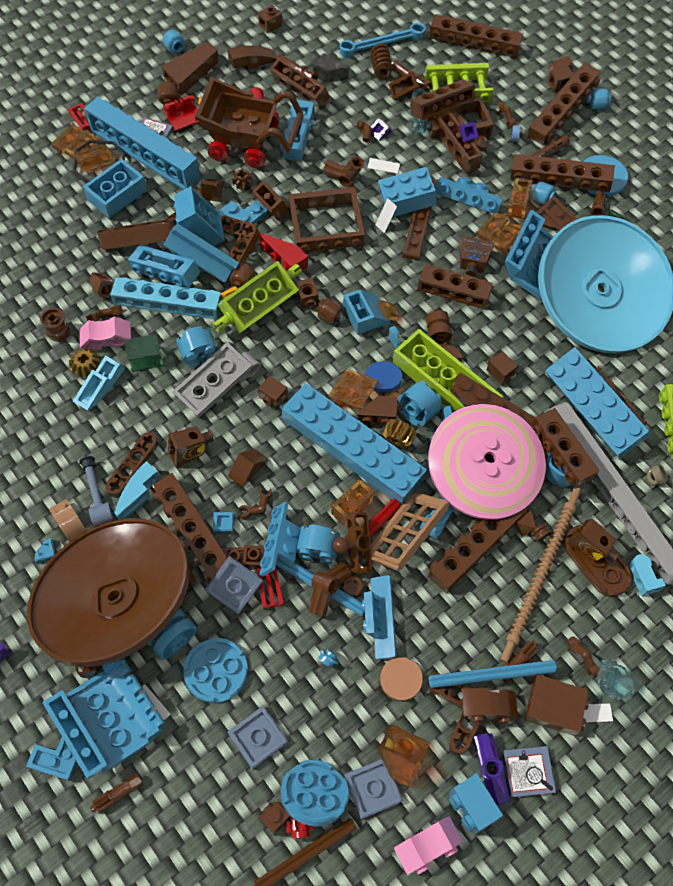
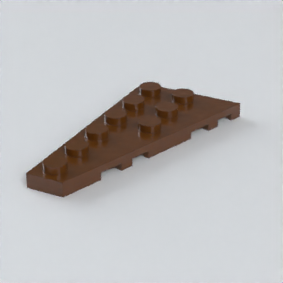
(473, 393)

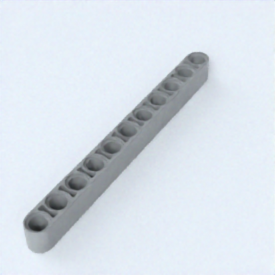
(623, 500)

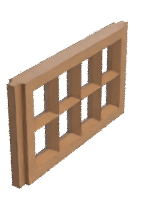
(427, 501)

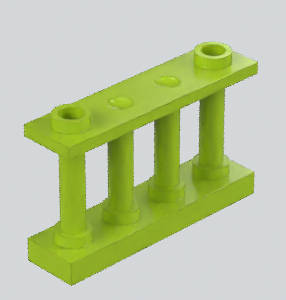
(457, 72)

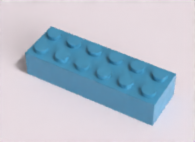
(597, 403)

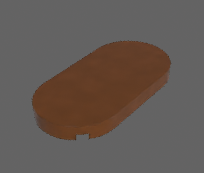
(606, 577)

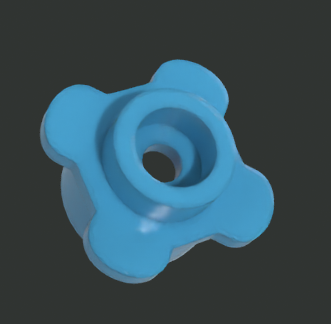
(328, 658)

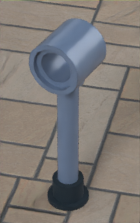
(100, 512)

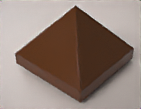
(526, 523)

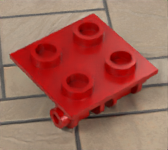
(182, 113)

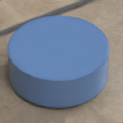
(515, 133)

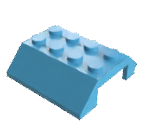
(526, 254)
(105, 719)

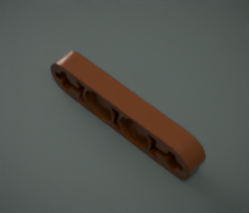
(129, 463)

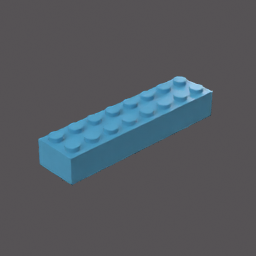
(143, 143)
(353, 444)

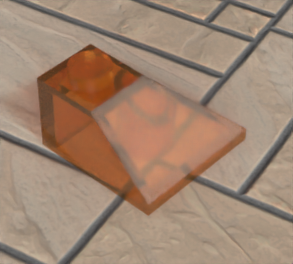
(402, 754)

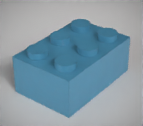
(115, 188)
(409, 191)
(198, 216)

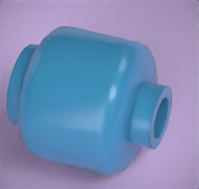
(174, 41)
(599, 99)
(542, 193)

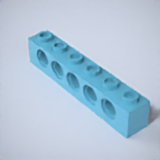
(166, 298)

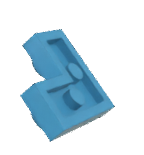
(251, 214)
(55, 763)

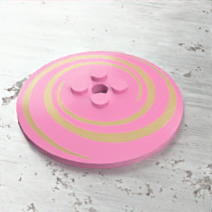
(471, 482)

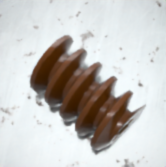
(381, 61)

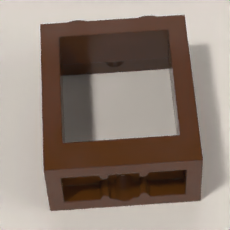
(483, 128)

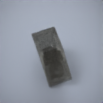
(330, 69)

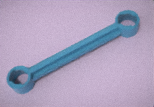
(416, 32)

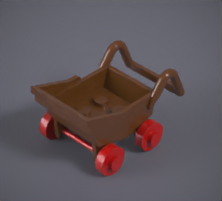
(242, 121)

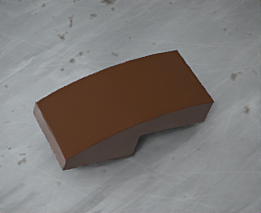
(249, 556)

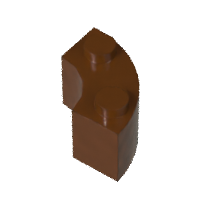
(491, 705)

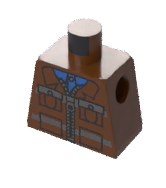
(475, 254)

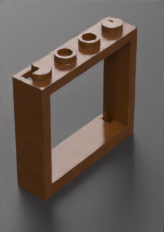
(323, 199)

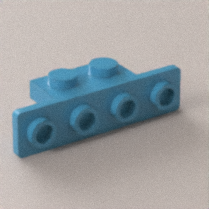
(469, 193)
(281, 540)
(380, 617)

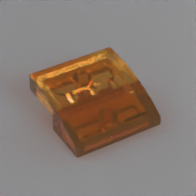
(72, 139)
(499, 230)

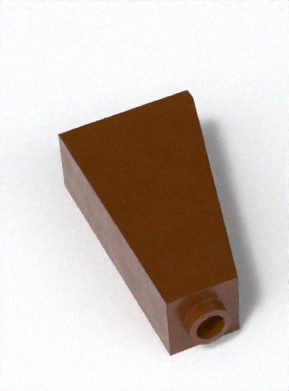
(190, 67)

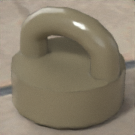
(659, 474)

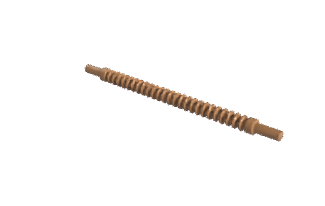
(567, 513)

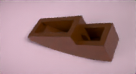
(250, 56)

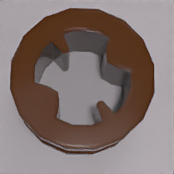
(541, 532)

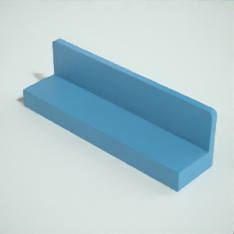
(205, 255)

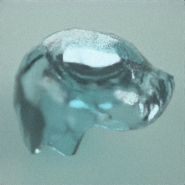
(614, 680)

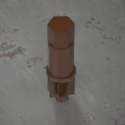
(524, 655)
(112, 796)

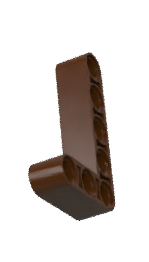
(136, 233)

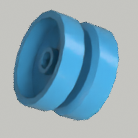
(173, 636)

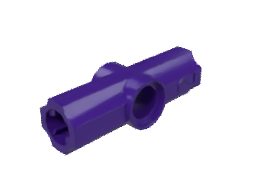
(488, 754)

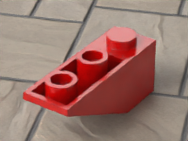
(283, 252)

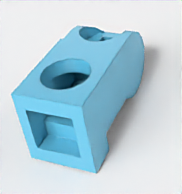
(644, 575)

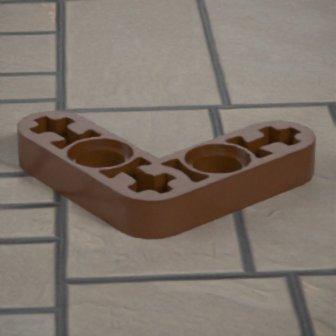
(243, 237)
(459, 703)

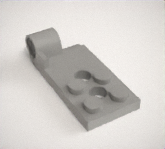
(227, 366)

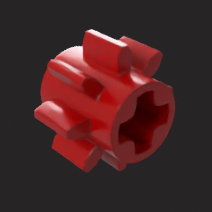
(298, 829)

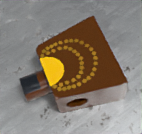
(187, 445)
(593, 541)

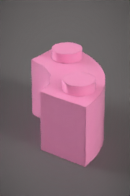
(104, 333)
(428, 845)

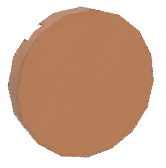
(401, 679)

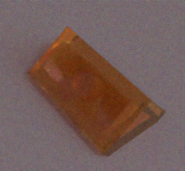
(93, 157)

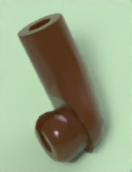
(366, 129)

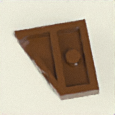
(556, 214)

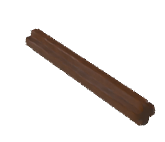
(306, 854)

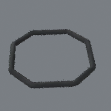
(94, 141)

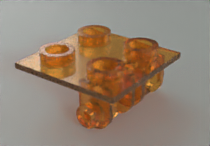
(353, 389)

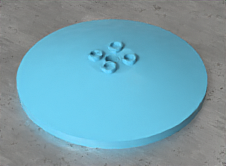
(630, 269)

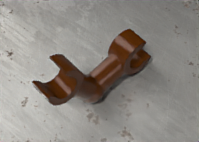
(510, 121)
(115, 310)
(261, 508)
(574, 646)

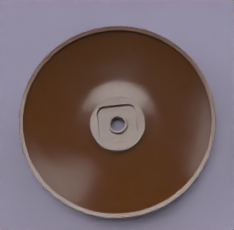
(73, 596)

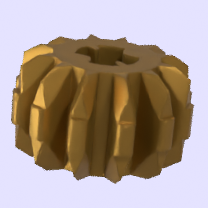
(84, 362)
(399, 433)

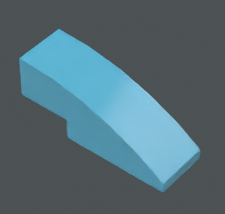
(98, 383)
(136, 491)

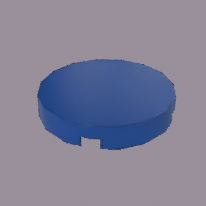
(387, 374)

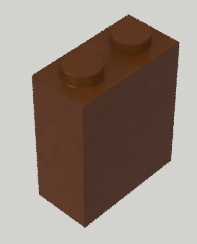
(557, 705)

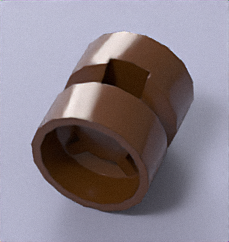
(55, 324)
(439, 326)

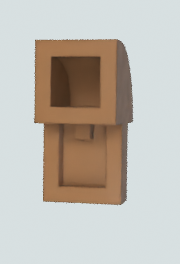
(67, 520)

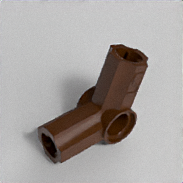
(344, 174)
(325, 586)

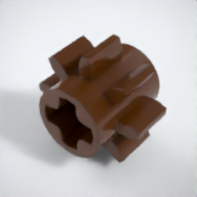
(242, 179)

